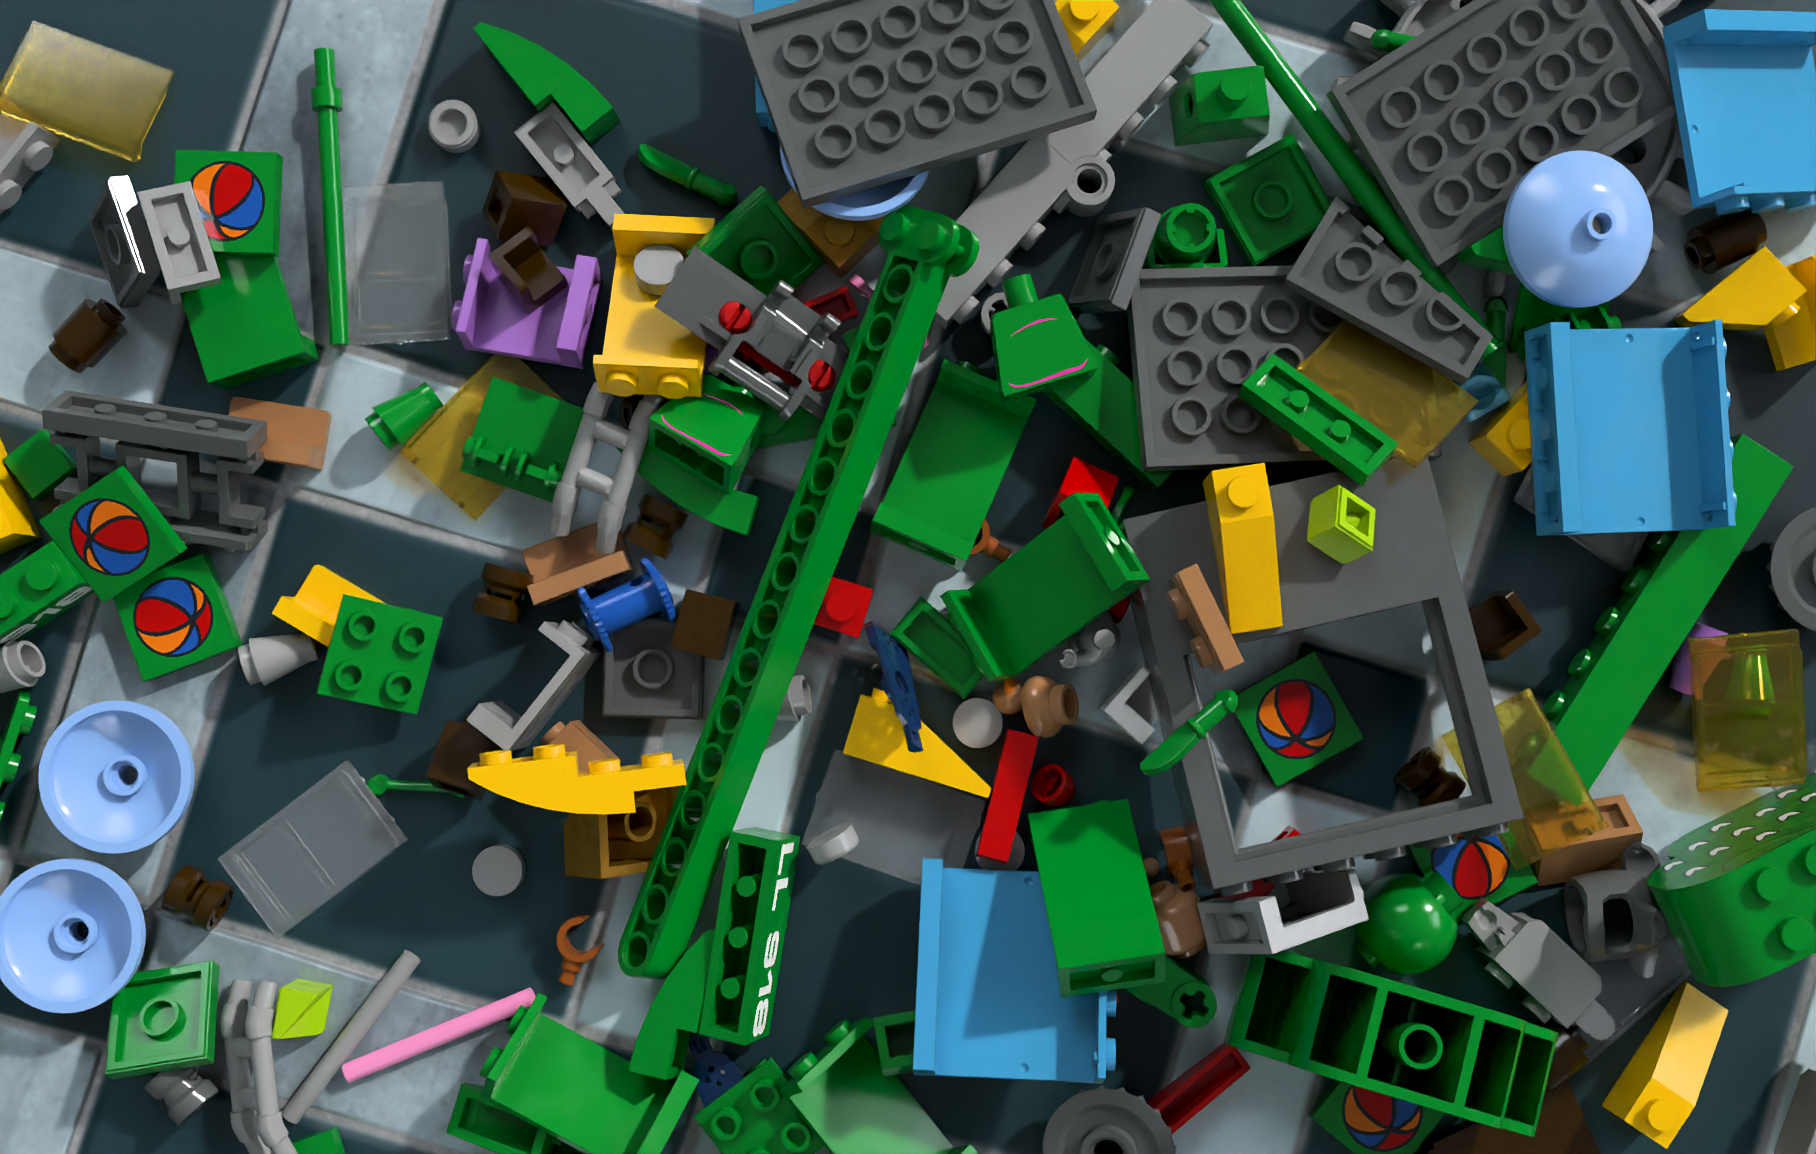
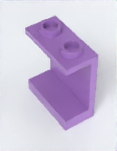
(497, 324)

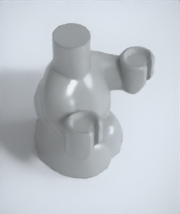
(1092, 644)

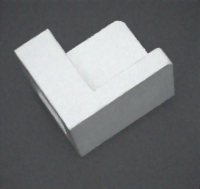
(1133, 705)

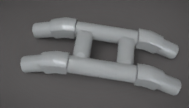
(616, 488)
(260, 1130)

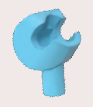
(1486, 389)

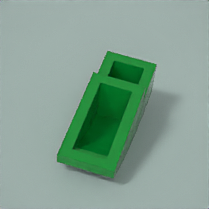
(548, 80)
(731, 512)
(674, 1015)
(497, 1129)

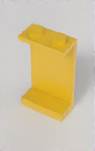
(642, 345)

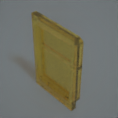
(1748, 710)

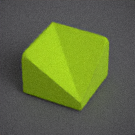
(1341, 525)
(301, 1009)

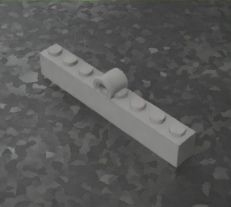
(1049, 167)

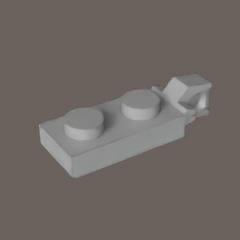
(571, 163)

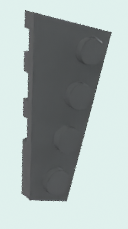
(1368, 285)

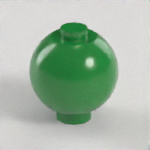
(1408, 922)

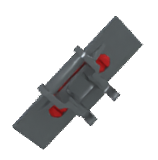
(768, 329)

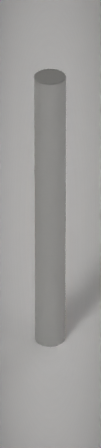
(350, 1037)

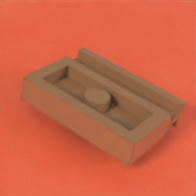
(1213, 640)

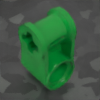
(1168, 995)

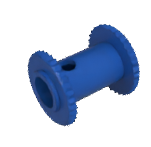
(626, 604)

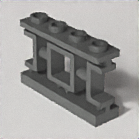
(167, 436)

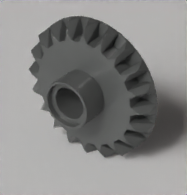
(1794, 569)
(1103, 1115)

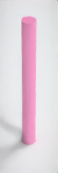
(437, 1035)

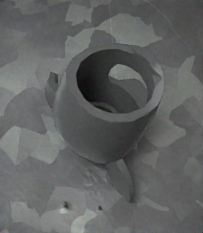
(1616, 915)

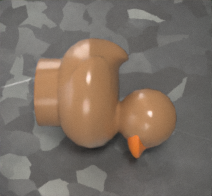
(1043, 703)

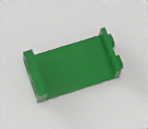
(246, 323)
(952, 466)
(1046, 590)
(1097, 898)
(580, 1088)
(854, 1105)

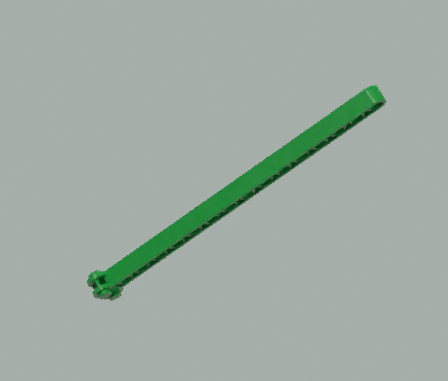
(922, 256)

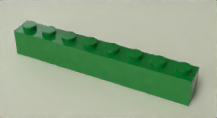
(1655, 617)

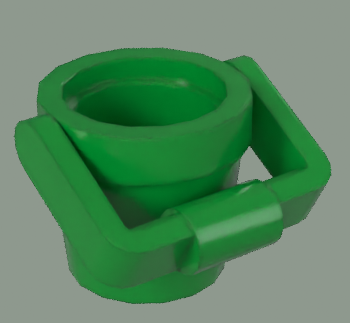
(1186, 239)

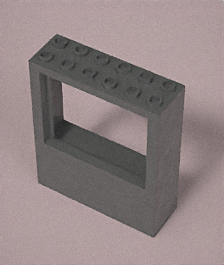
(1407, 567)

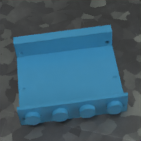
(1746, 107)
(1629, 429)
(992, 985)

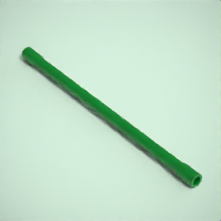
(1335, 148)

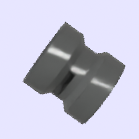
(182, 1092)

